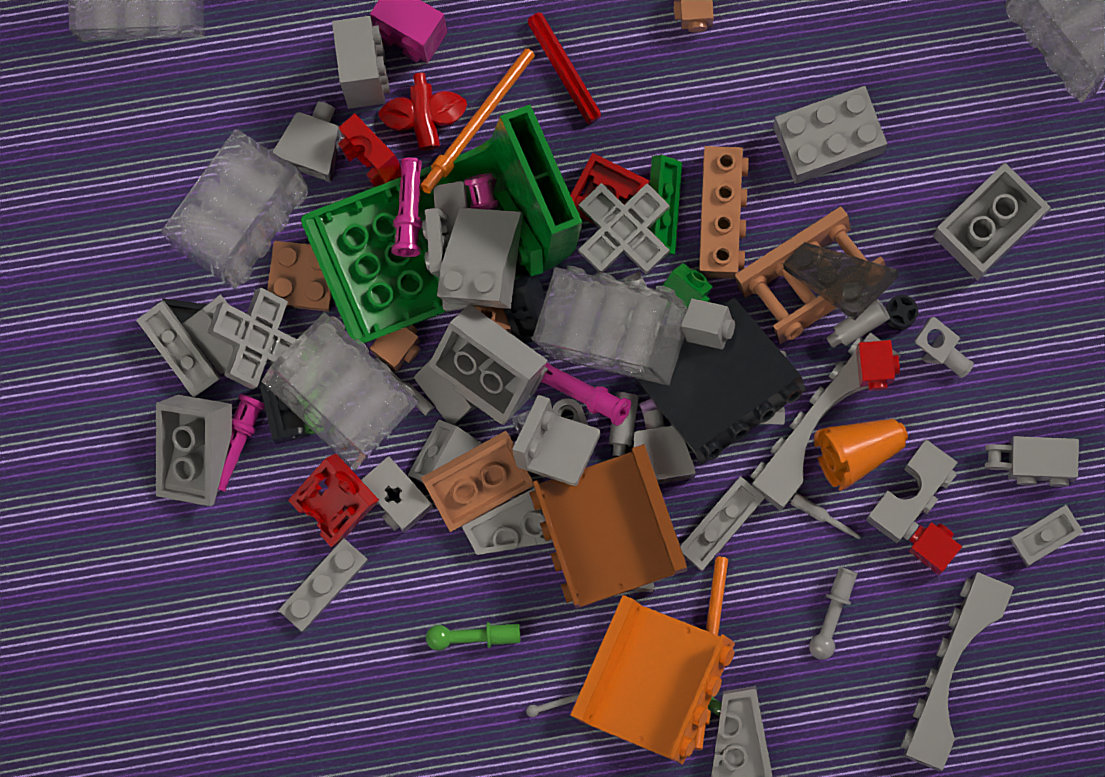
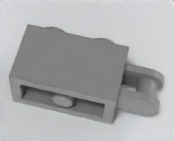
(1037, 460)

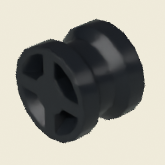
(903, 307)

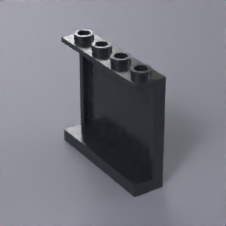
(727, 391)

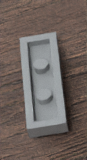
(178, 348)
(721, 523)
(323, 585)

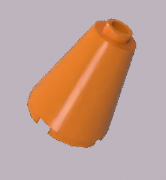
(857, 449)

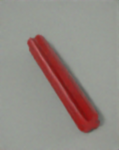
(564, 67)

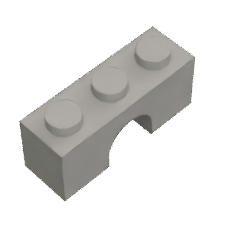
(931, 470)

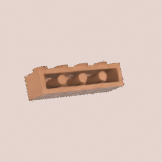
(721, 212)

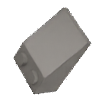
(481, 258)
(191, 448)

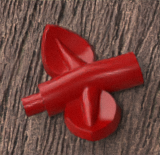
(423, 112)

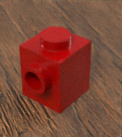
(876, 364)
(934, 546)

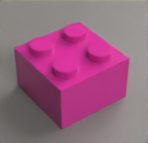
(410, 26)

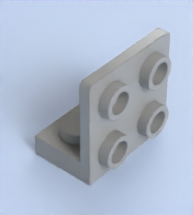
(554, 444)

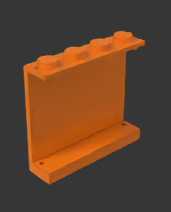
(653, 680)

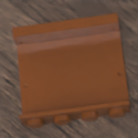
(609, 529)

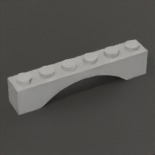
(784, 472)
(932, 733)

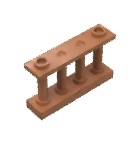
(764, 270)

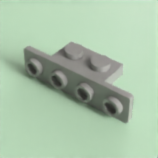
(439, 226)

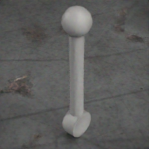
(533, 710)

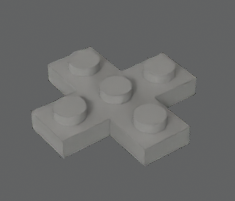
(624, 228)
(252, 335)

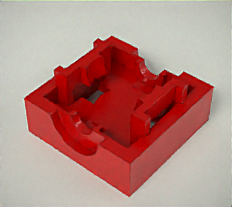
(364, 145)
(614, 177)
(343, 492)

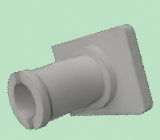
(943, 348)

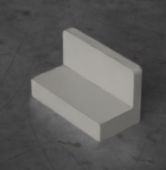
(214, 349)
(440, 392)
(441, 447)

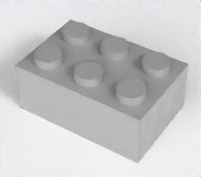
(360, 61)
(829, 134)
(991, 221)
(487, 362)

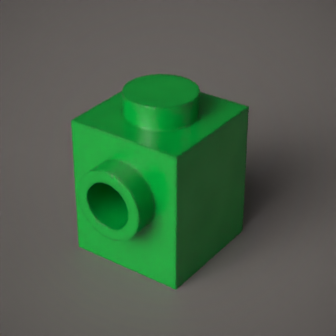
(688, 284)

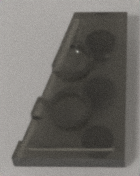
(840, 278)

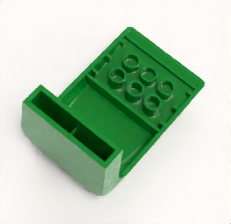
(391, 292)

